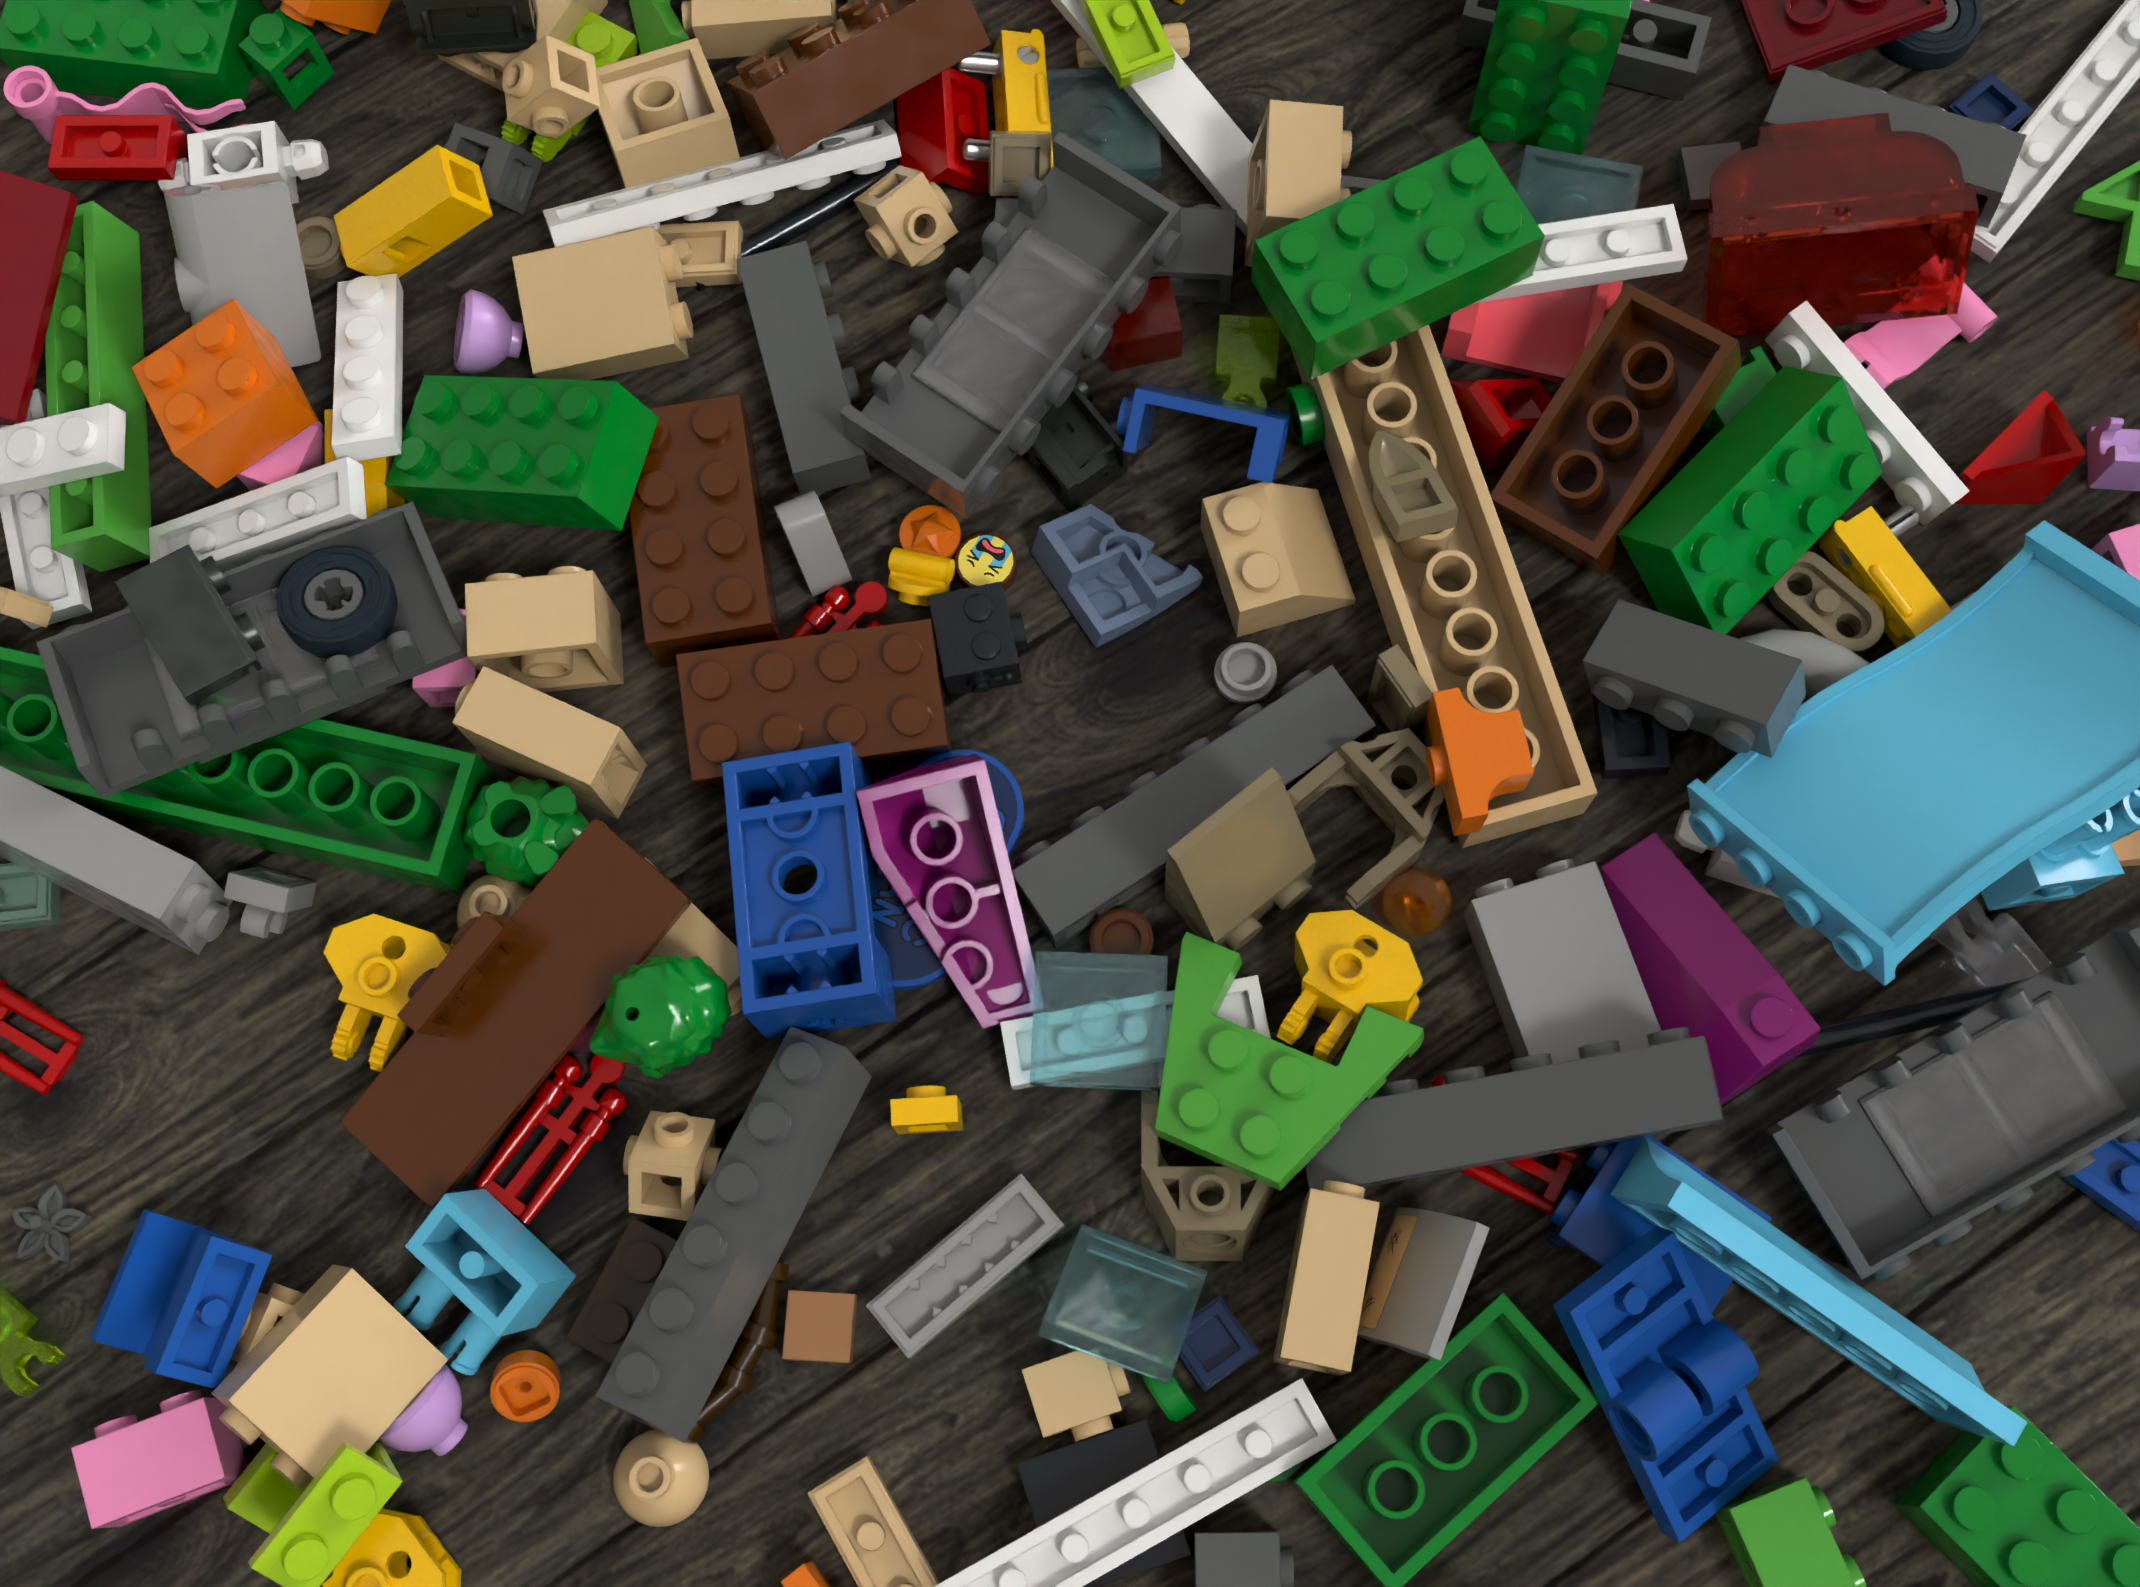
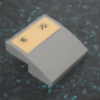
(1420, 1281)

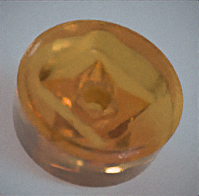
(1417, 902)

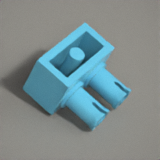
(2070, 863)
(491, 1265)

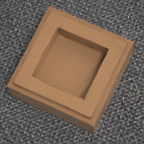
(820, 1327)

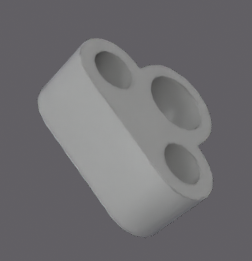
(813, 542)

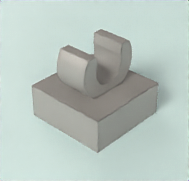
(268, 898)

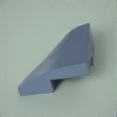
(1108, 573)

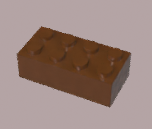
(850, 67)
(1616, 427)
(702, 533)
(815, 691)

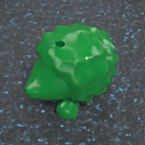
(522, 828)
(662, 1014)

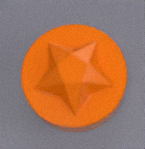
(931, 531)
(525, 1386)

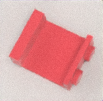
(1530, 333)

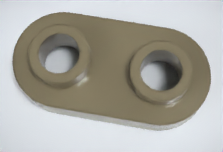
(1828, 600)

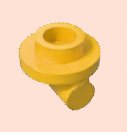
(919, 575)

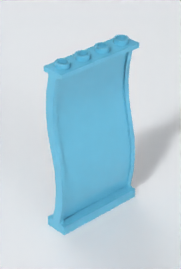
(1944, 757)

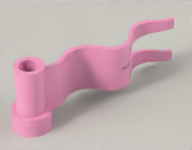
(38, 99)
(1903, 345)

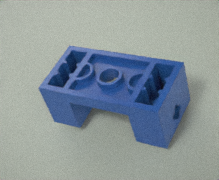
(813, 953)

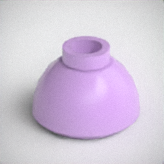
(484, 334)
(430, 1418)

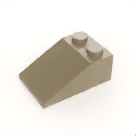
(1240, 864)

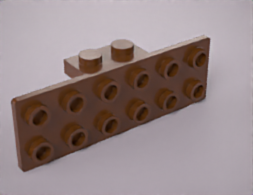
(510, 1009)

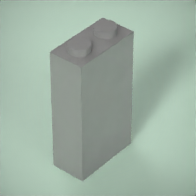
(109, 864)
(1559, 963)

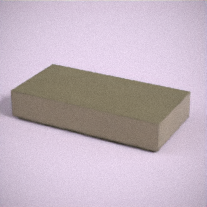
(1398, 692)

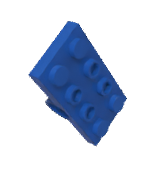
(1669, 1382)

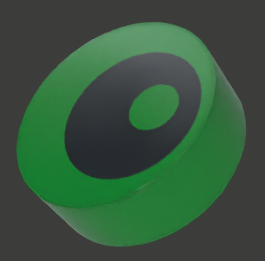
(1306, 416)
(1172, 1398)

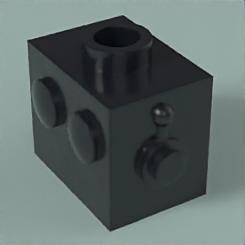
(977, 639)

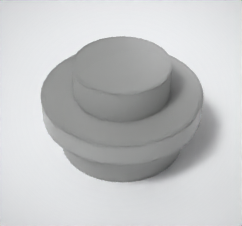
(1245, 673)

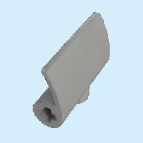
(247, 250)

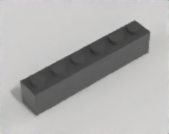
(1124, 848)
(1524, 1112)
(735, 1235)

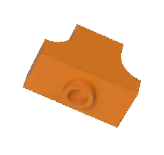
(1474, 757)

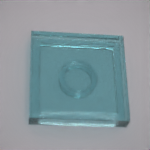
(1104, 120)
(1575, 186)
(1099, 1020)
(1123, 1304)

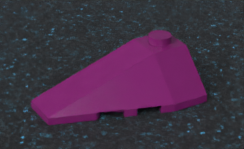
(950, 866)
(1704, 969)

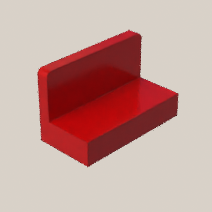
(935, 124)
(116, 147)

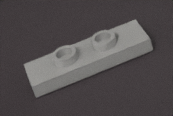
(965, 1266)

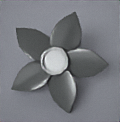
(48, 1225)

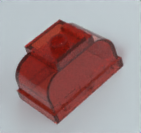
(1836, 220)

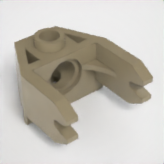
(1373, 772)
(1200, 1209)

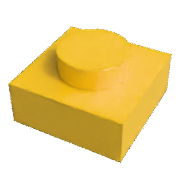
(926, 1111)

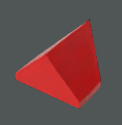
(1499, 415)
(2025, 458)

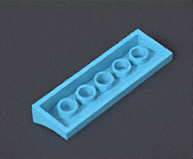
(1812, 1294)

